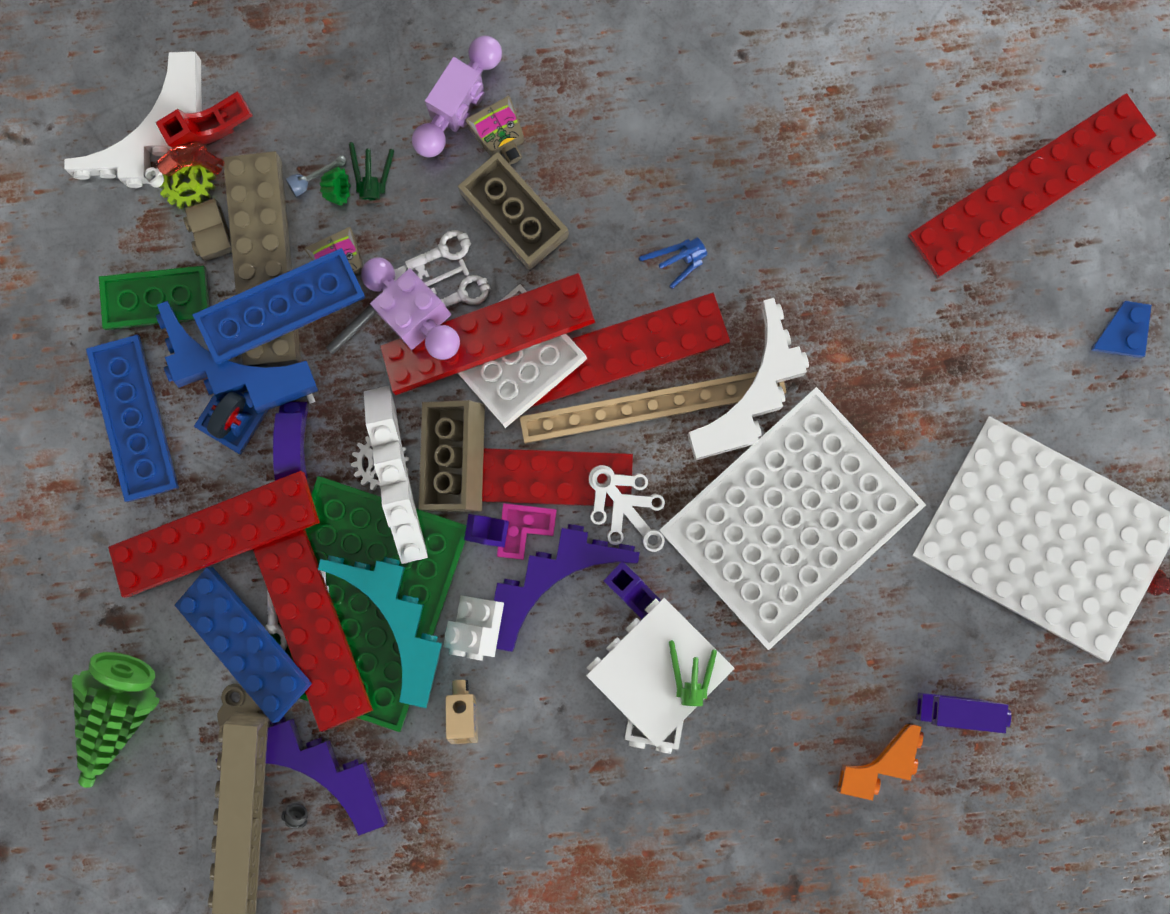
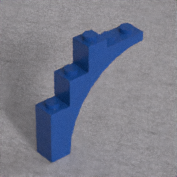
(265, 386)

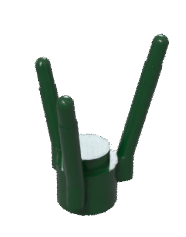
(369, 187)

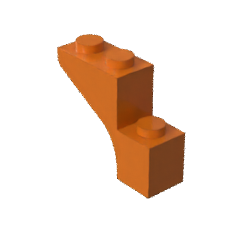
(895, 761)

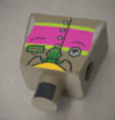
(498, 130)
(344, 239)

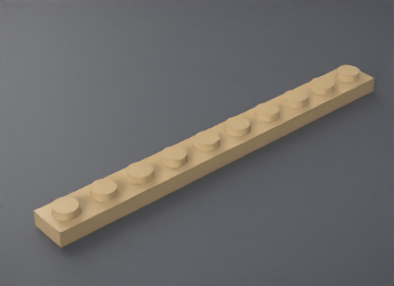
(636, 408)

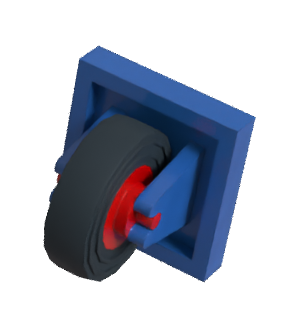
(230, 421)

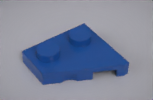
(1126, 331)

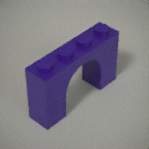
(963, 712)

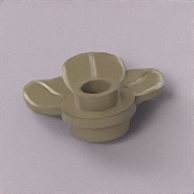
(229, 707)

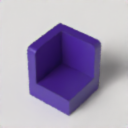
(486, 530)

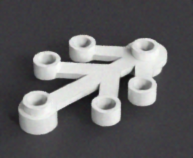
(623, 504)

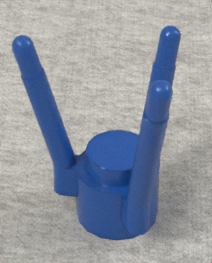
(690, 251)

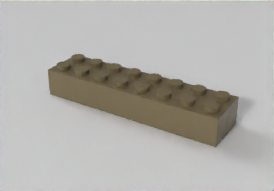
(260, 240)
(238, 814)

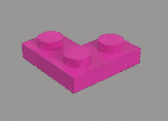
(524, 521)

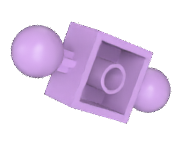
(455, 95)
(410, 308)

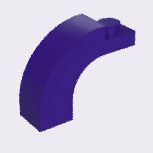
(289, 439)
(630, 589)

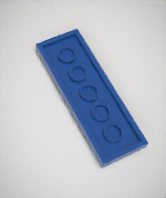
(278, 306)
(132, 418)
(243, 644)

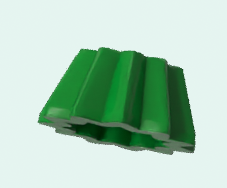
(335, 186)

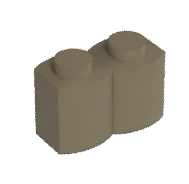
(209, 230)

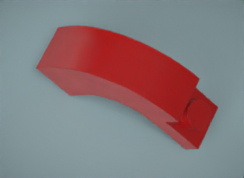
(205, 125)

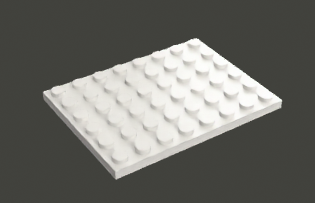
(792, 518)
(1047, 538)

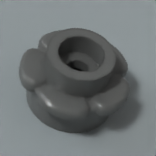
(295, 816)

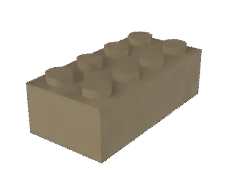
(513, 211)
(451, 456)

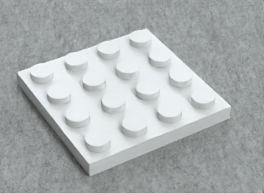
(523, 377)

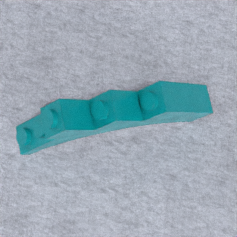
(382, 586)

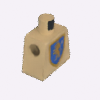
(461, 727)

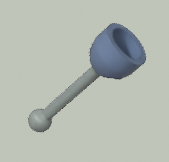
(299, 183)

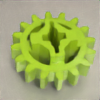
(182, 189)

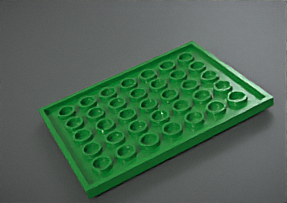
(357, 531)

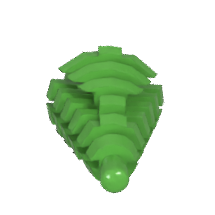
(109, 709)

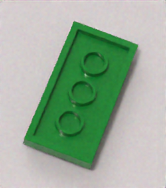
(133, 297)

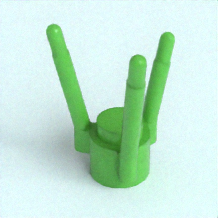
(691, 693)

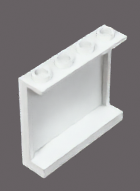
(641, 674)

